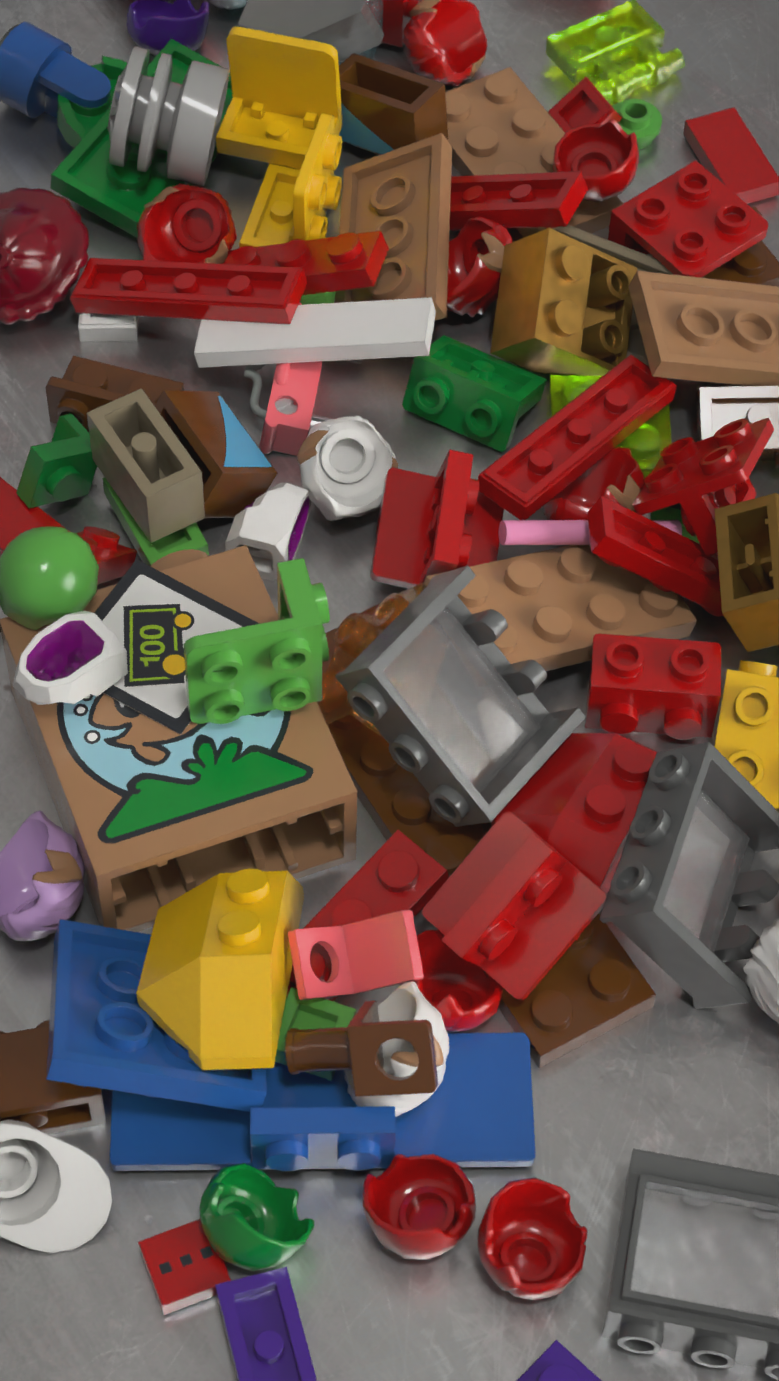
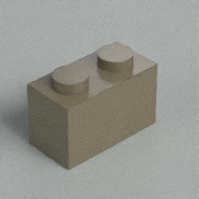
(146, 465)

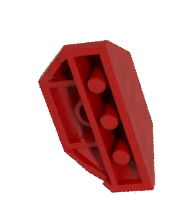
(586, 800)

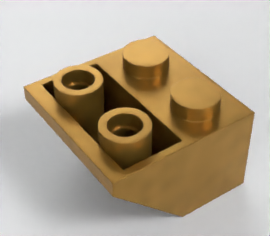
(562, 306)
(750, 569)

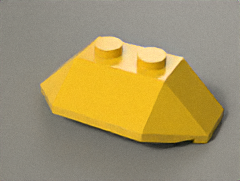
(224, 967)

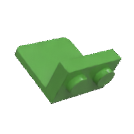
(262, 663)

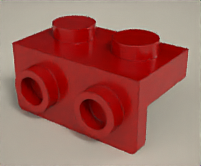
(653, 686)

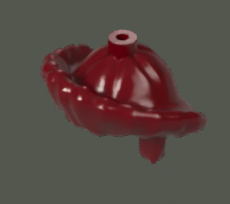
(39, 252)

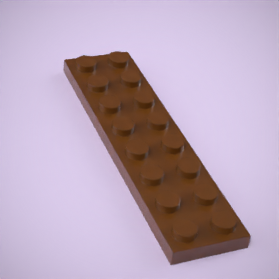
(593, 981)

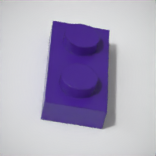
(265, 1328)

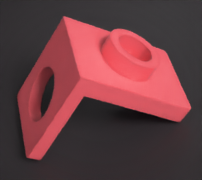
(362, 956)

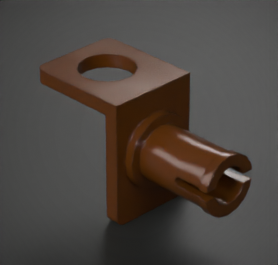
(360, 1050)

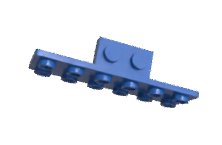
(309, 1122)

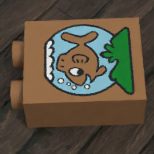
(175, 808)

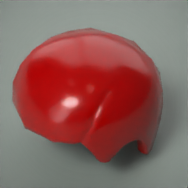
(602, 154)
(455, 985)
(419, 1205)
(531, 1239)

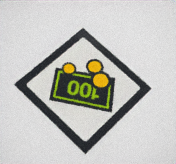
(153, 621)

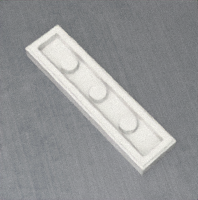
(322, 334)

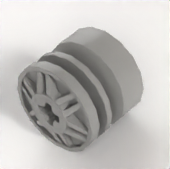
(167, 115)

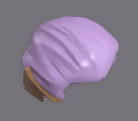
(39, 879)

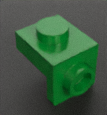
(58, 468)

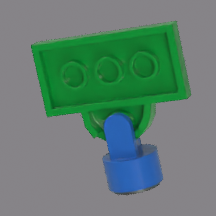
(45, 77)

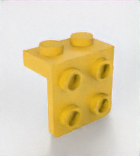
(277, 96)
(296, 200)
(750, 725)

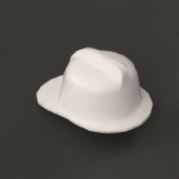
(49, 1190)

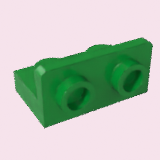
(471, 392)

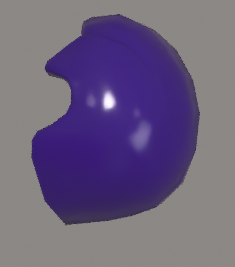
(158, 21)

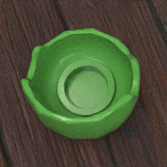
(46, 576)

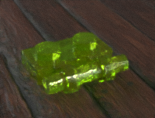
(612, 39)

